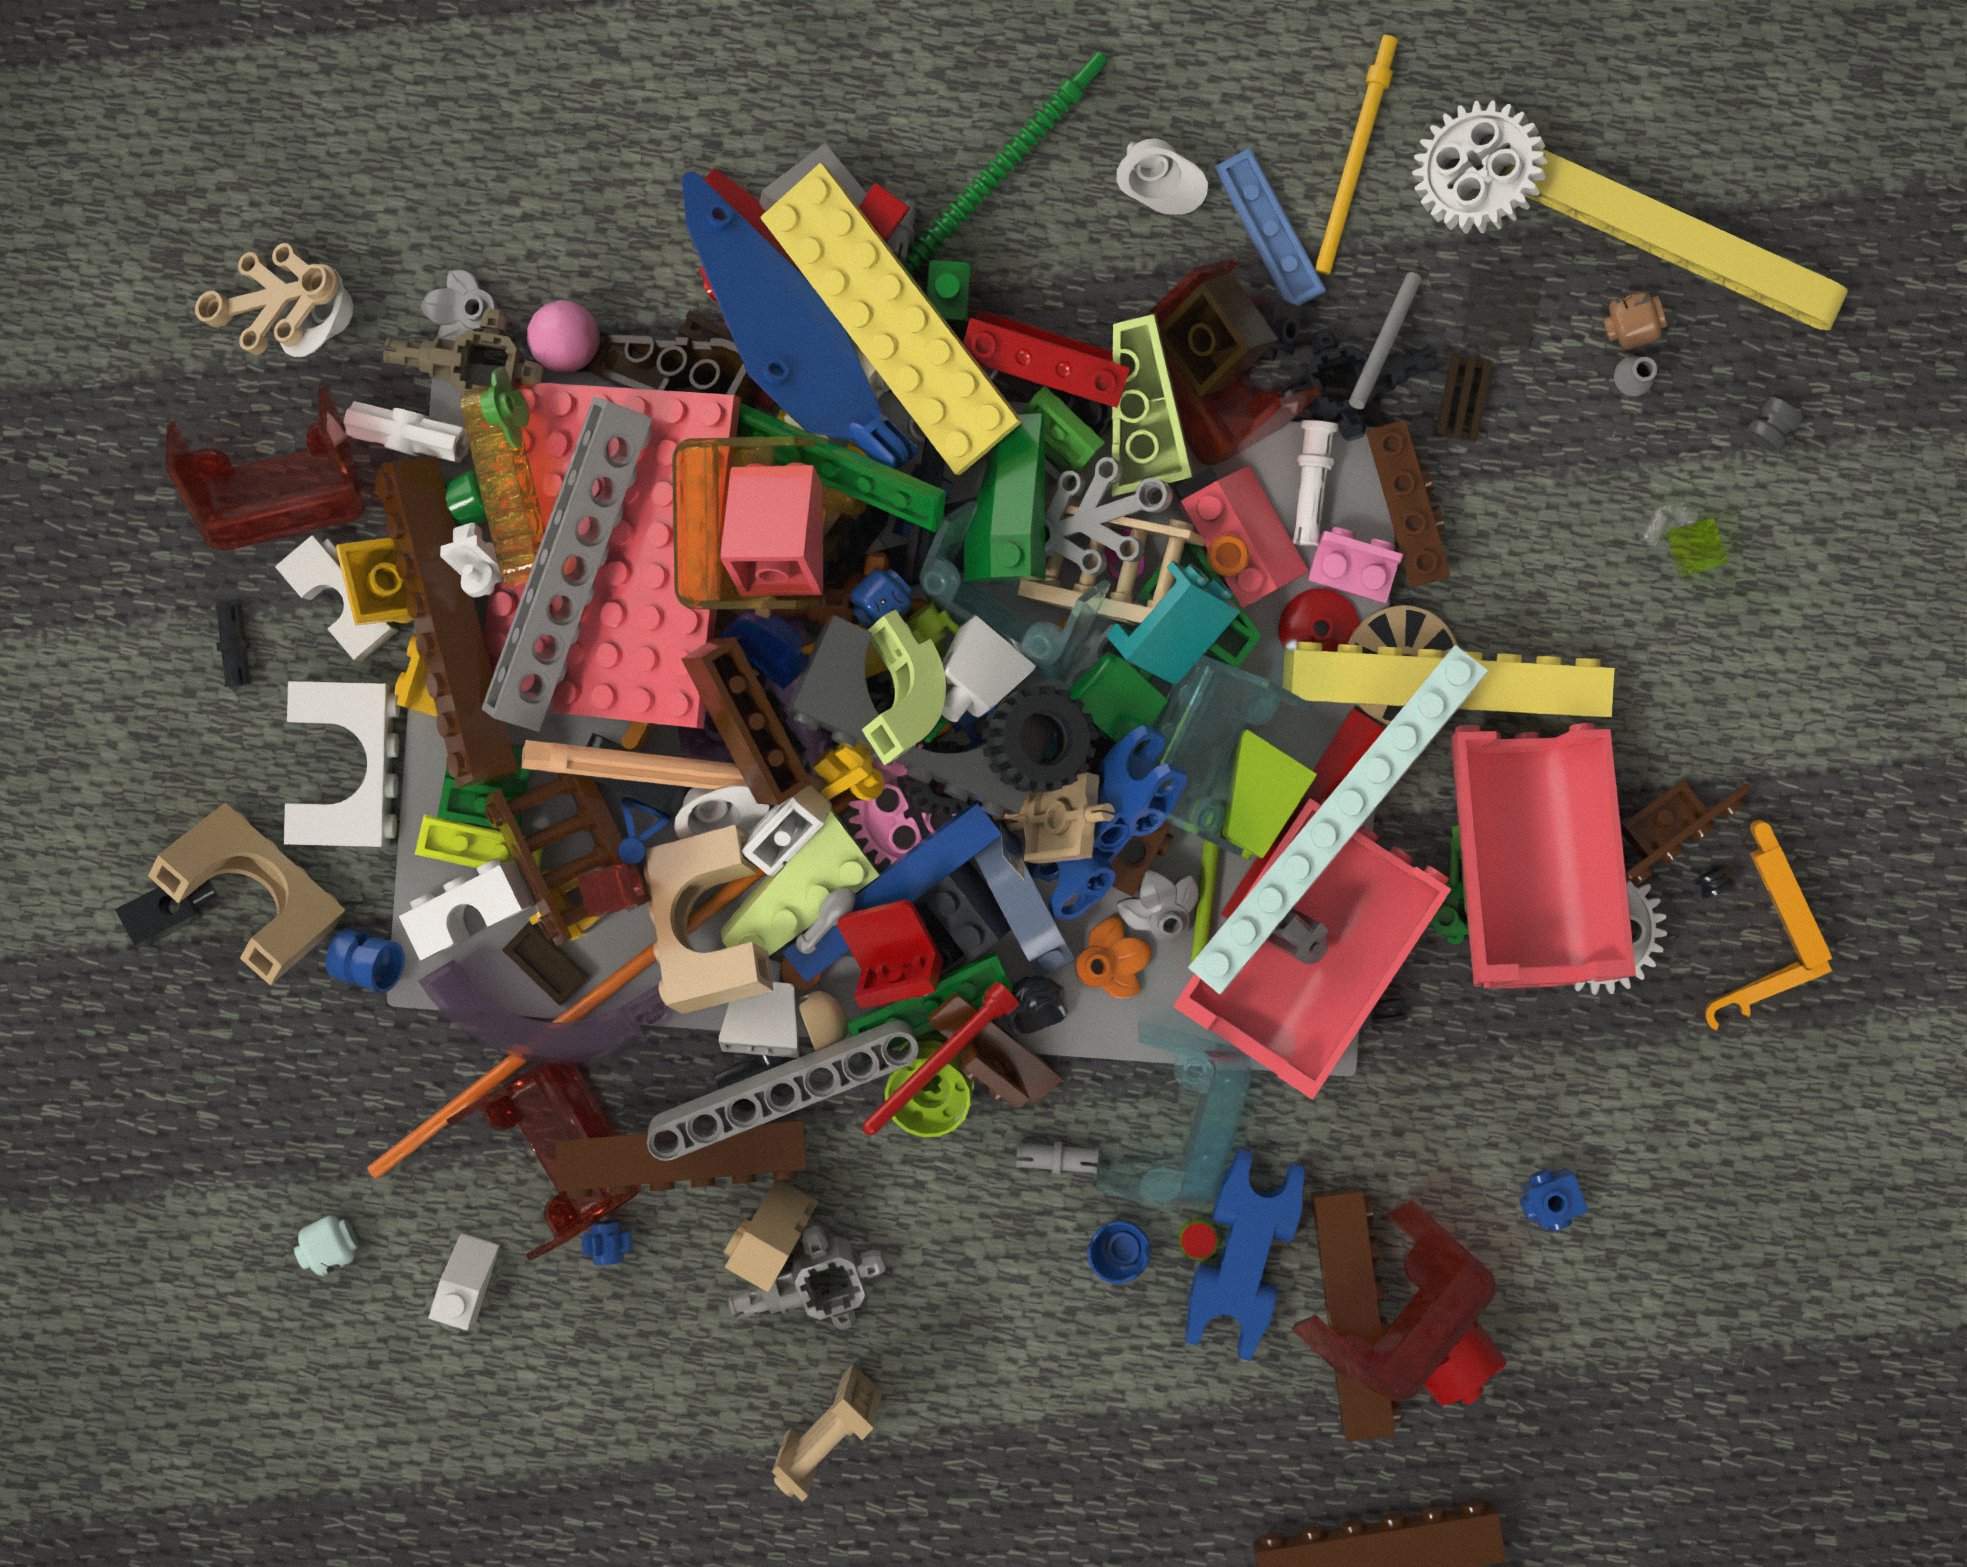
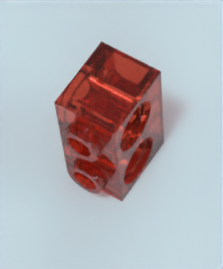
(610, 890)

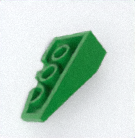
(1009, 522)

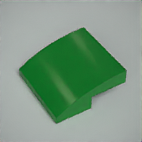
(468, 802)

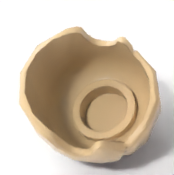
(823, 1019)

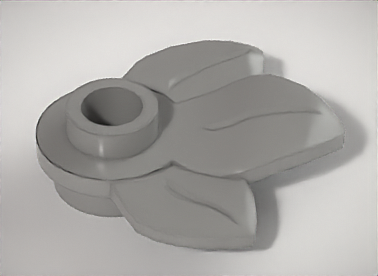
(454, 305)
(1159, 902)

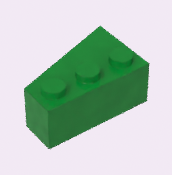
(1237, 638)

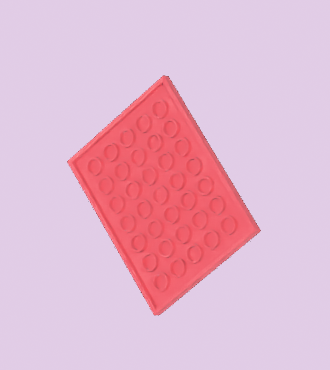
(634, 626)

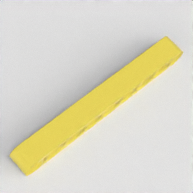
(1688, 242)

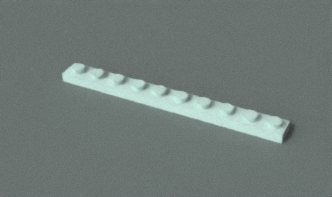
(1338, 819)

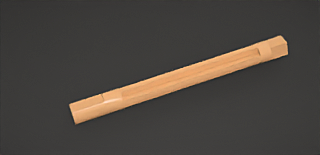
(635, 766)

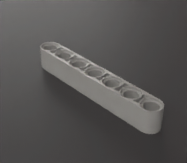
(768, 1105)

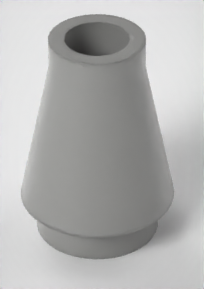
(1628, 379)

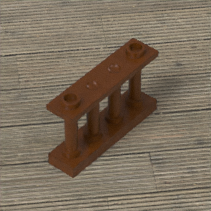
(590, 816)

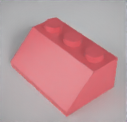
(1242, 509)

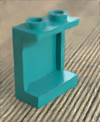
(1178, 626)

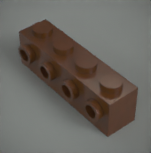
(746, 721)

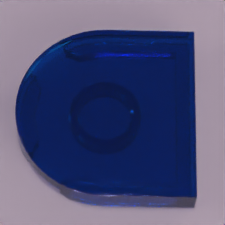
(769, 646)

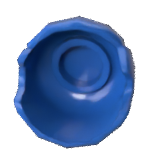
(1119, 1252)

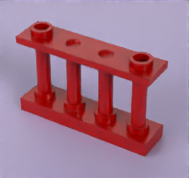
(1045, 357)

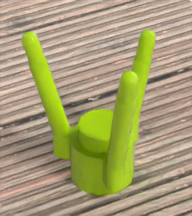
(931, 624)

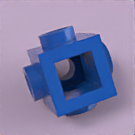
(1567, 1199)

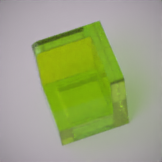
(1696, 547)

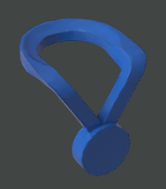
(632, 847)

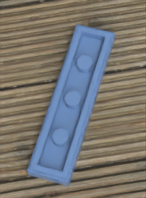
(1269, 228)

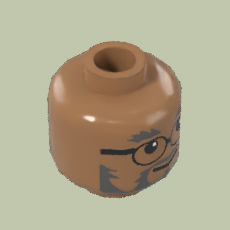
(1635, 320)

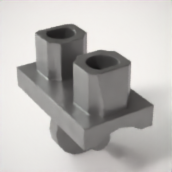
(1301, 937)

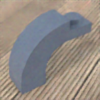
(1024, 911)

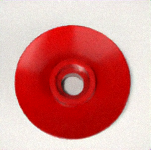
(1312, 606)

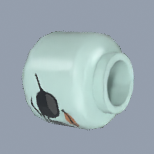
(326, 1245)

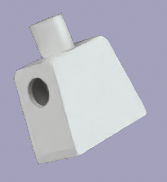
(980, 670)
(763, 1022)

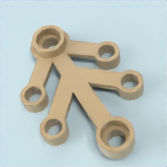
(314, 287)

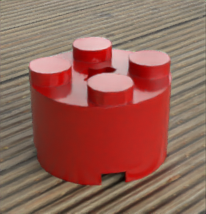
(1466, 1368)

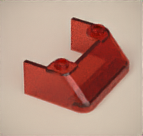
(1228, 419)
(272, 495)
(550, 1107)
(1449, 1301)

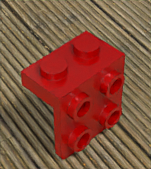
(893, 953)

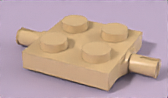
(1062, 821)

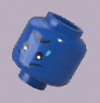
(879, 595)

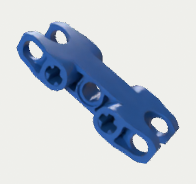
(1139, 808)
(1236, 1283)

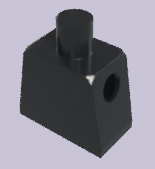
(148, 916)

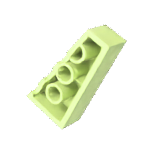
(1147, 420)
(792, 897)

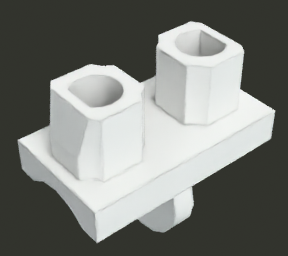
(472, 560)

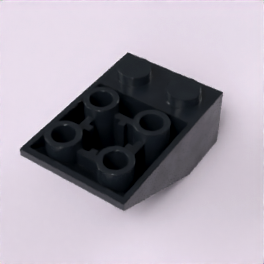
(961, 917)

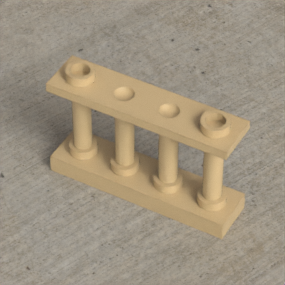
(1120, 604)
(852, 1412)

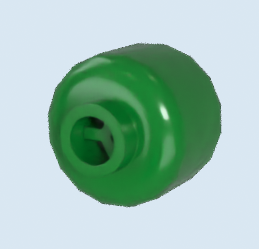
(465, 499)

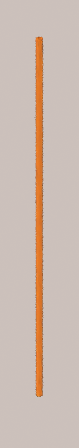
(584, 1006)

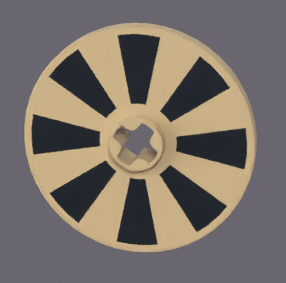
(1400, 628)

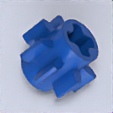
(607, 1242)

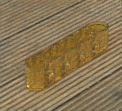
(506, 492)

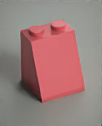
(774, 530)

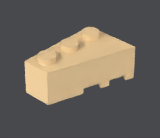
(766, 1241)

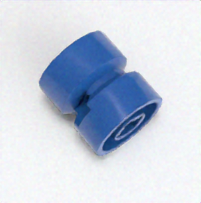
(365, 960)

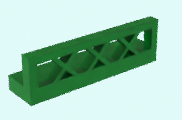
(968, 981)

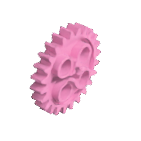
(880, 824)

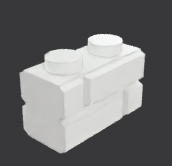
(786, 830)

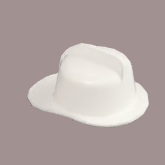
(1161, 177)
(322, 322)
(716, 809)

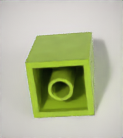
(1261, 794)

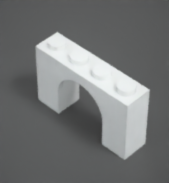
(366, 815)

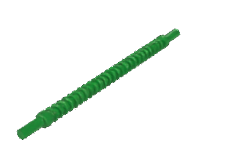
(1069, 93)

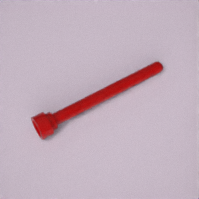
(998, 1002)

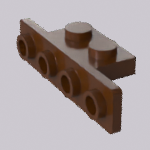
(1408, 504)
(1670, 820)
(996, 1056)

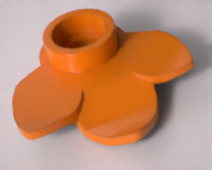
(1119, 959)

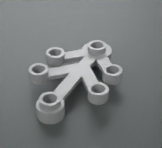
(1091, 516)

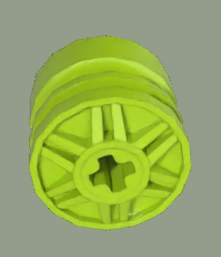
(942, 1101)

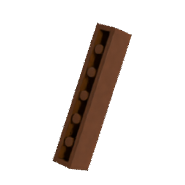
(626, 1161)
(1352, 1301)
(1433, 1539)

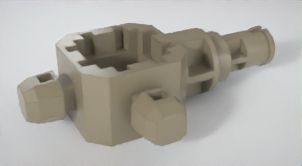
(450, 358)

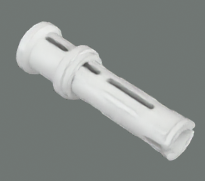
(1314, 462)

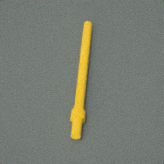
(1377, 79)

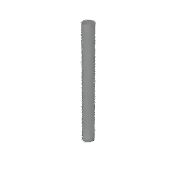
(1385, 340)

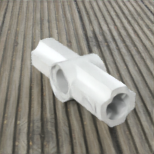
(406, 432)

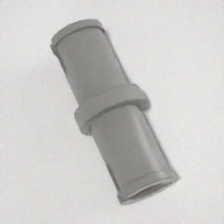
(1057, 1157)

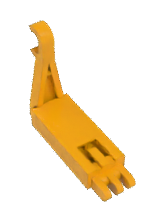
(1796, 920)

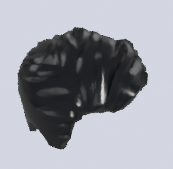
(1040, 1005)

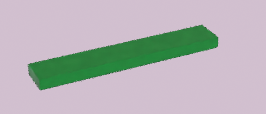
(852, 472)

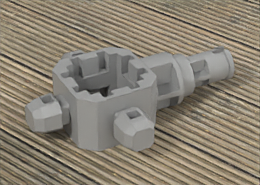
(794, 1289)

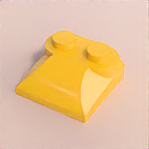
(373, 582)

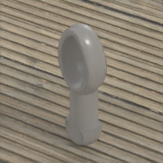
(830, 911)

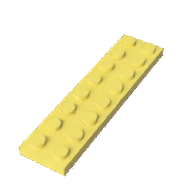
(891, 319)

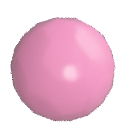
(563, 336)

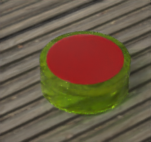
(1198, 1239)

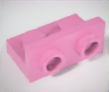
(1354, 565)

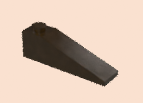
(674, 366)

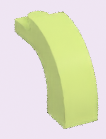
(918, 688)

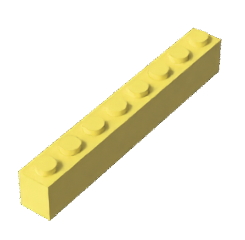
(1395, 678)

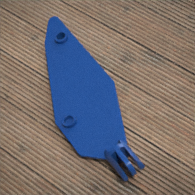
(787, 331)

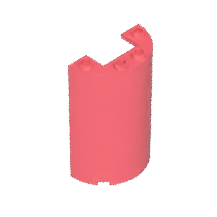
(1542, 858)
(1304, 1014)

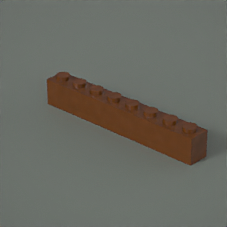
(444, 622)

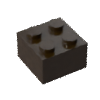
(1216, 334)

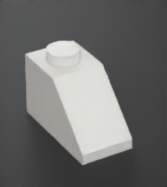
(464, 1282)

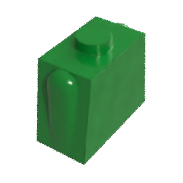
(1118, 697)

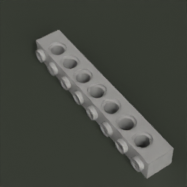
(560, 542)

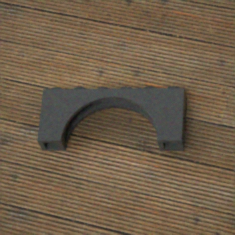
(836, 697)

